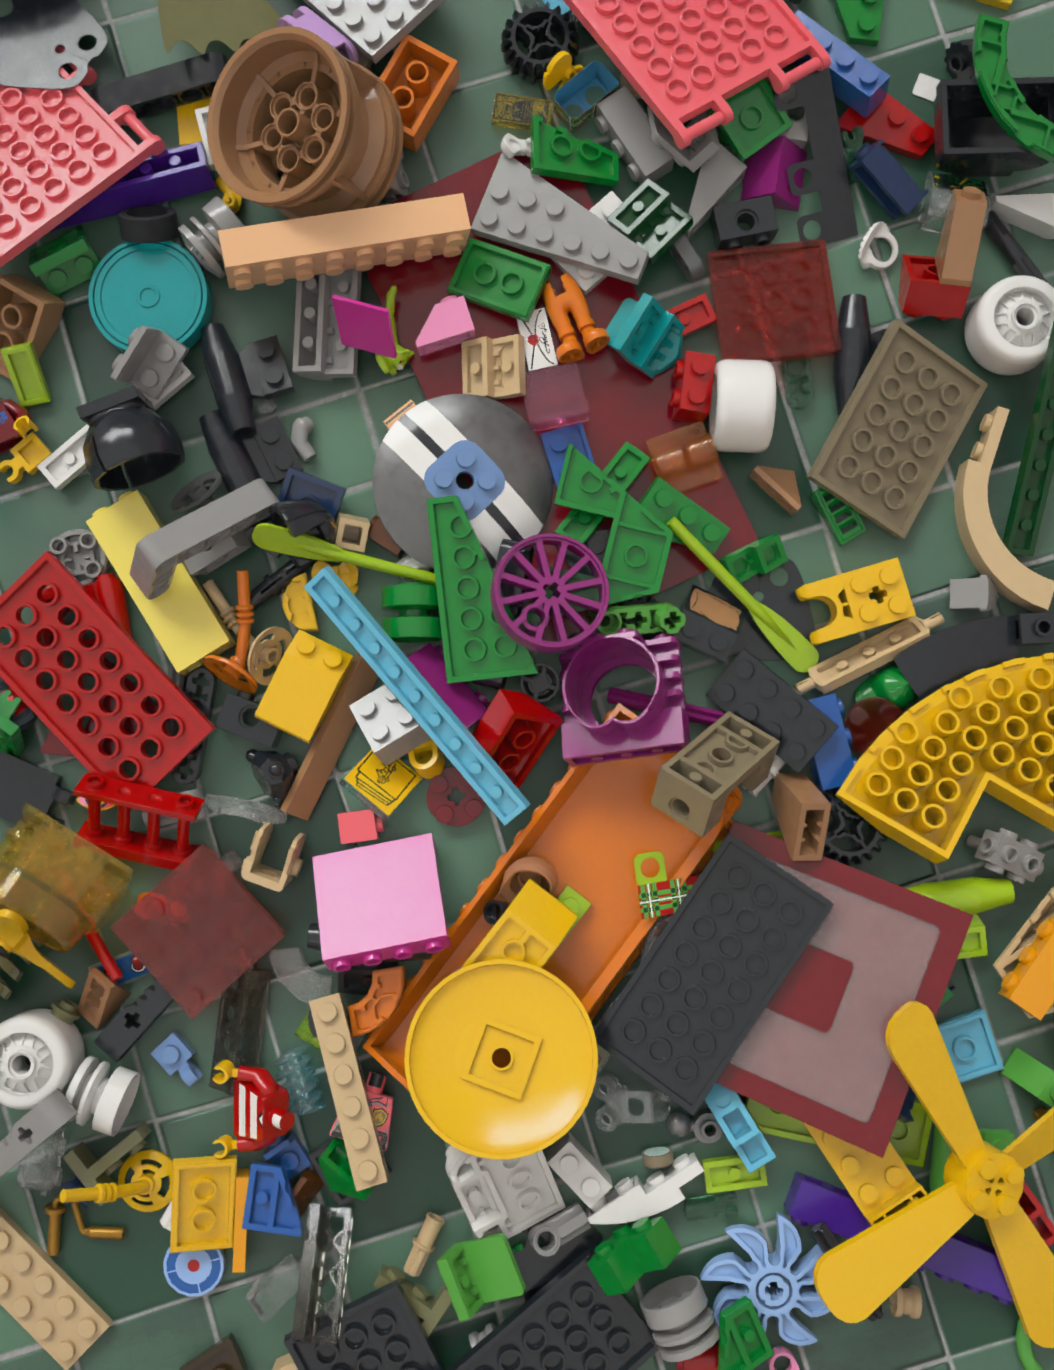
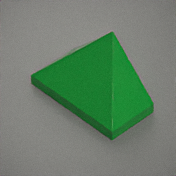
(337, 1171)

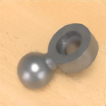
(680, 1125)

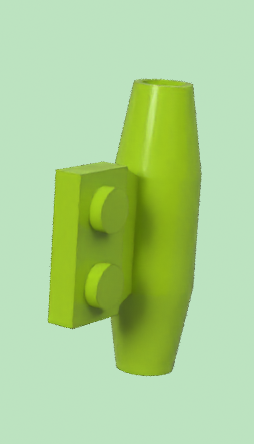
(971, 896)

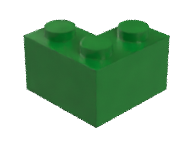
(631, 1252)

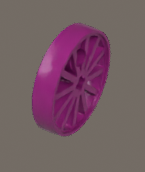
(560, 598)

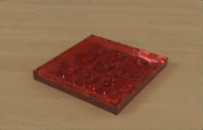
(774, 302)
(198, 930)

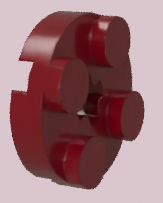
(446, 810)

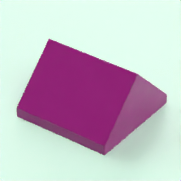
(768, 173)

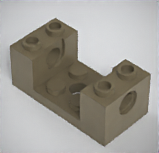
(702, 774)

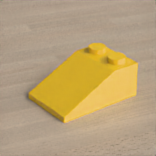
(304, 686)

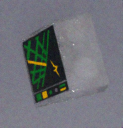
(937, 200)

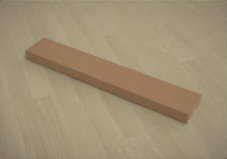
(329, 740)

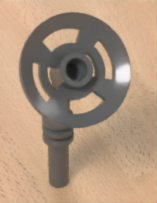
(200, 497)

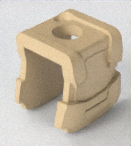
(267, 876)

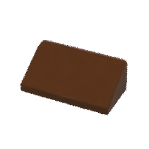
(306, 1189)

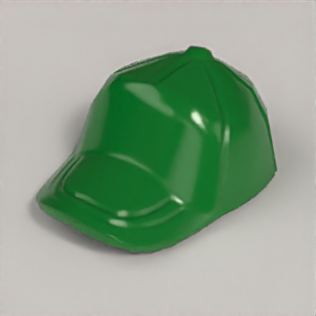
(887, 684)

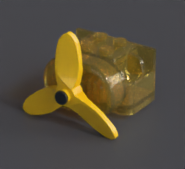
(54, 889)

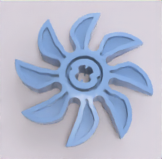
(767, 1268)

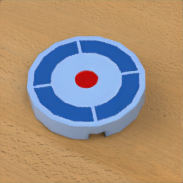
(194, 1271)

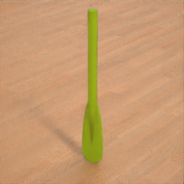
(279, 540)
(783, 636)

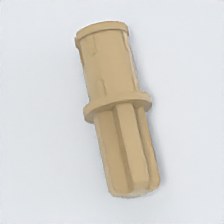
(423, 1244)

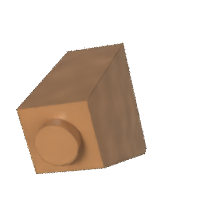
(961, 237)
(801, 815)

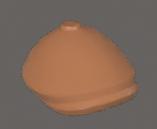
(525, 868)

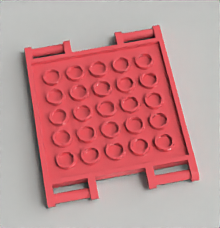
(700, 52)
(60, 156)

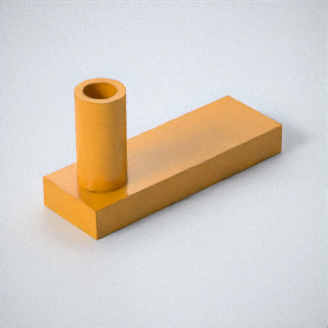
(240, 1234)

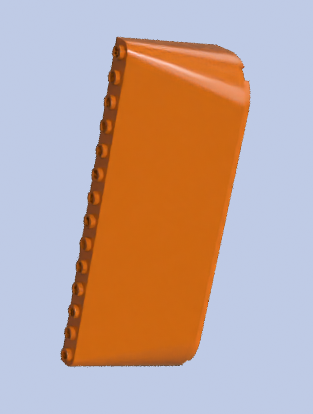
(590, 837)

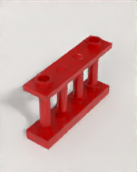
(133, 845)

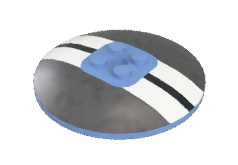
(455, 438)

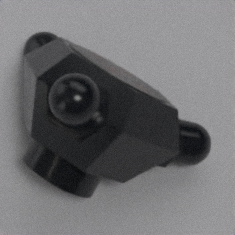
(273, 773)

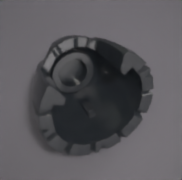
(304, 518)

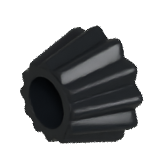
(960, 59)

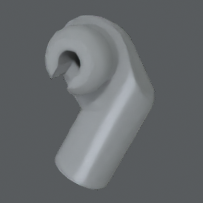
(299, 437)

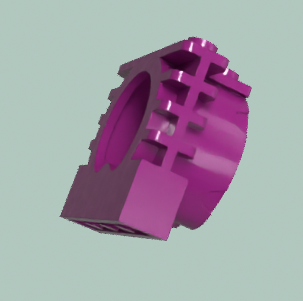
(661, 726)

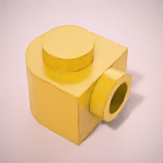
(427, 760)

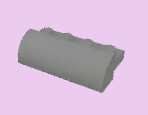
(317, 340)

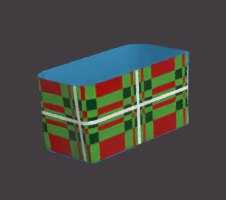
(592, 75)

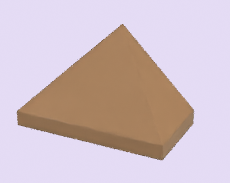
(780, 485)
(100, 998)

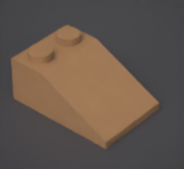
(26, 314)

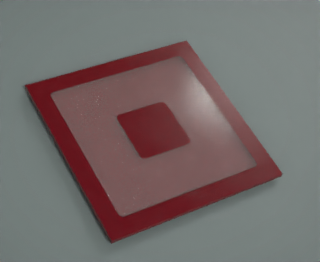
(823, 1033)

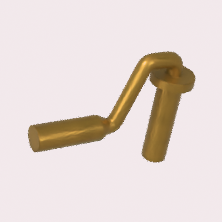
(56, 1209)

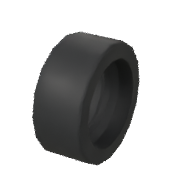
(148, 224)

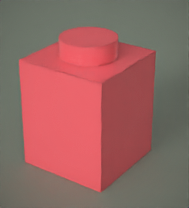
(359, 826)

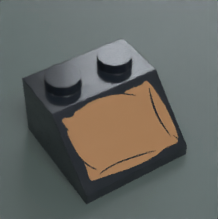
(710, 624)

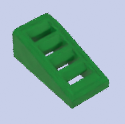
(829, 518)

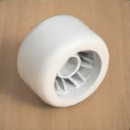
(993, 329)
(742, 405)
(54, 1056)

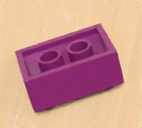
(464, 703)

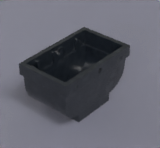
(971, 139)

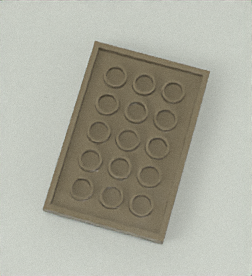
(897, 429)

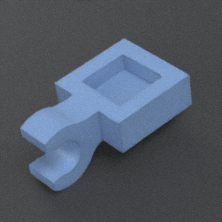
(175, 1056)

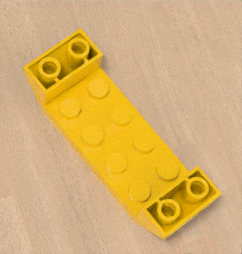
(527, 929)
(873, 1182)

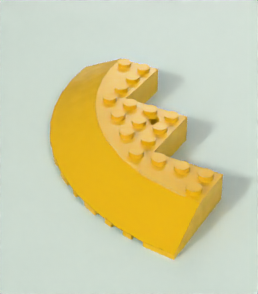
(962, 740)

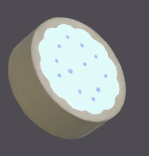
(657, 1157)

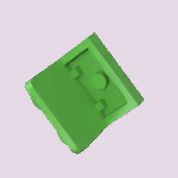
(480, 1273)

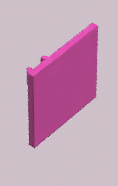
(364, 326)

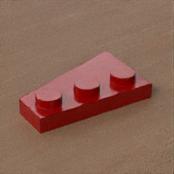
(895, 125)

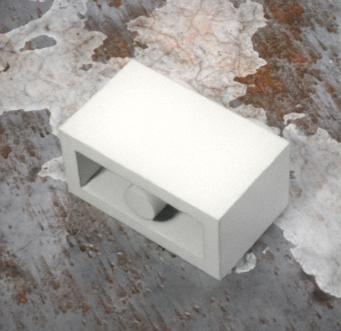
(579, 1170)

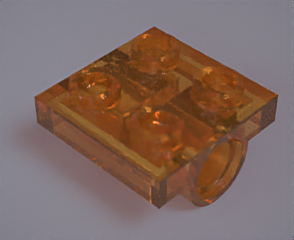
(685, 457)

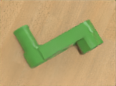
(652, 618)

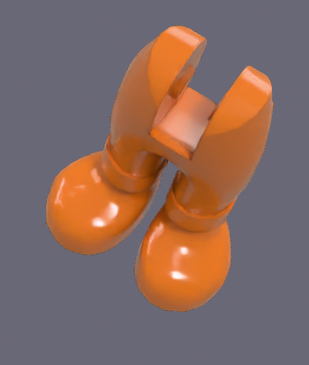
(558, 308)

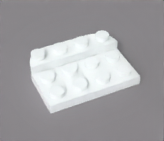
(503, 1193)

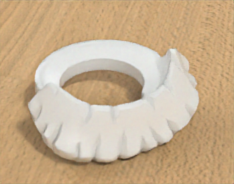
(865, 255)

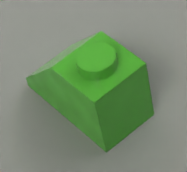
(1030, 1075)

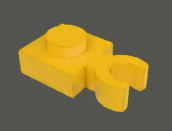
(27, 457)

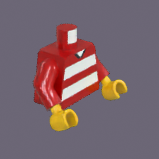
(259, 1108)

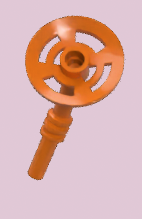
(234, 668)

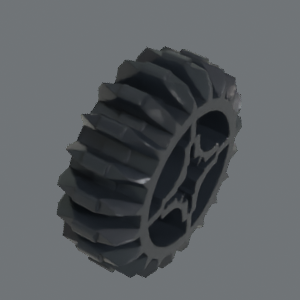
(532, 28)
(856, 836)

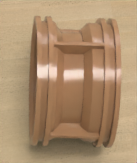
(308, 113)

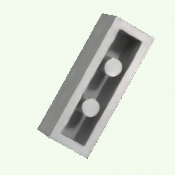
(630, 136)

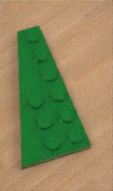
(471, 636)

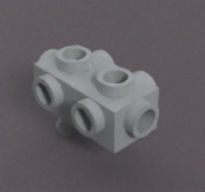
(1006, 854)

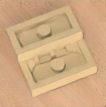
(494, 367)

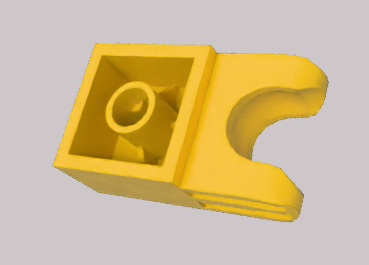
(850, 602)

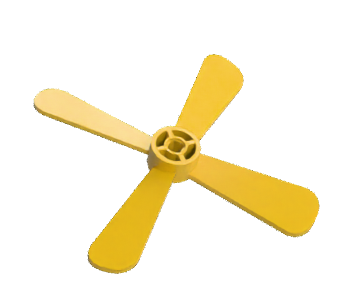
(977, 1180)

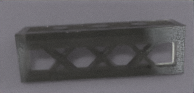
(247, 1026)
(312, 1271)

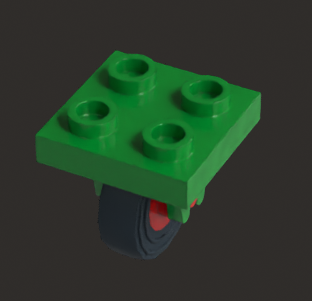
(13, 719)

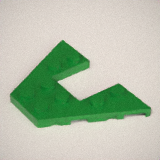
(636, 541)

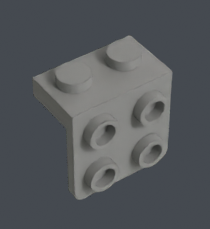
(701, 148)

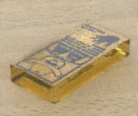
(517, 110)

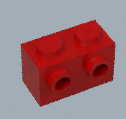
(693, 387)

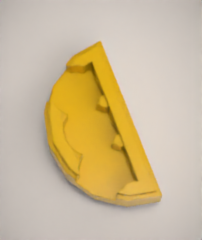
(299, 605)

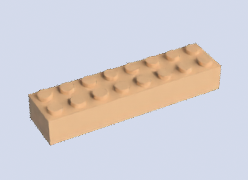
(344, 241)

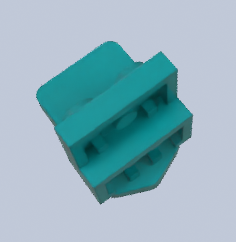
(646, 335)

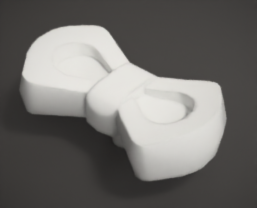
(513, 146)

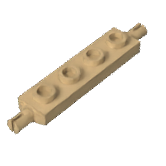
(868, 654)

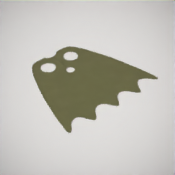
(214, 20)

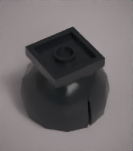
(128, 433)

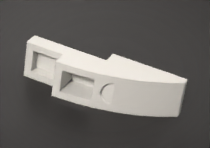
(634, 1200)

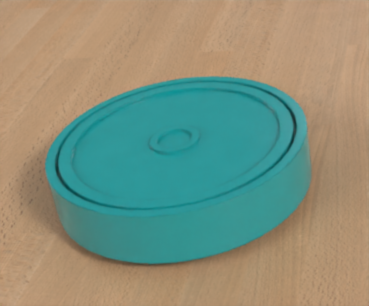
(150, 287)

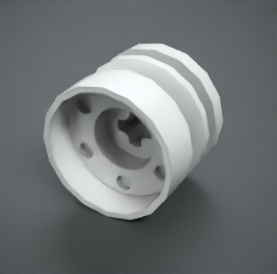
(105, 1097)

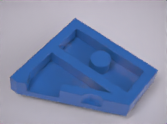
(271, 1202)

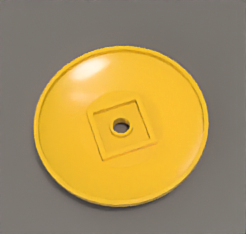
(490, 1107)

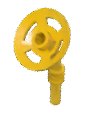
(141, 1184)

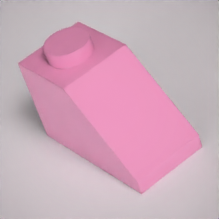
(446, 326)

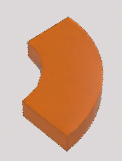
(379, 1002)

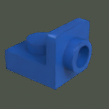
(289, 1153)

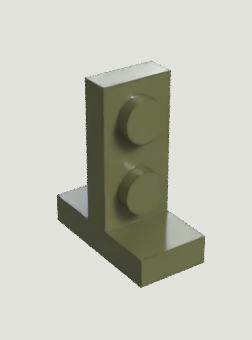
(94, 1171)
(425, 1306)

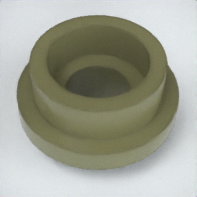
(65, 1010)

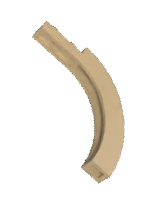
(977, 529)

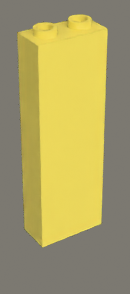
(183, 614)

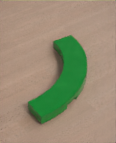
(1003, 94)

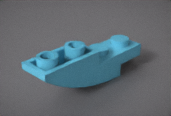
(739, 1127)

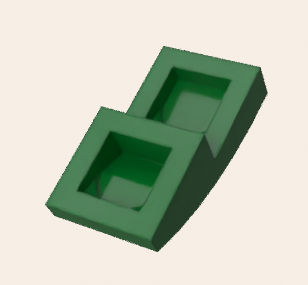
(755, 558)

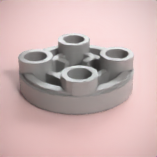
(80, 554)

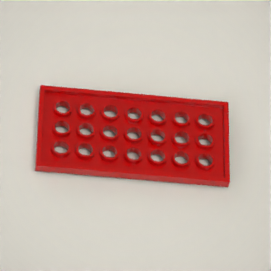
(130, 660)

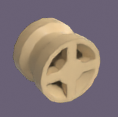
(906, 1301)

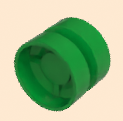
(413, 604)

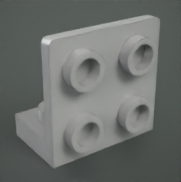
(149, 360)

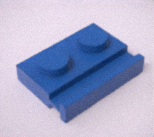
(556, 447)

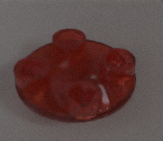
(869, 719)

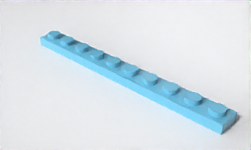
(416, 695)

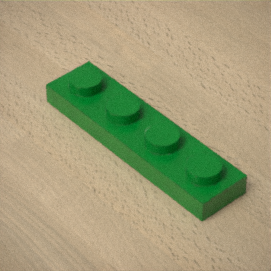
(624, 470)

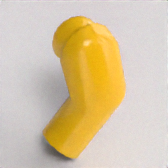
(230, 198)

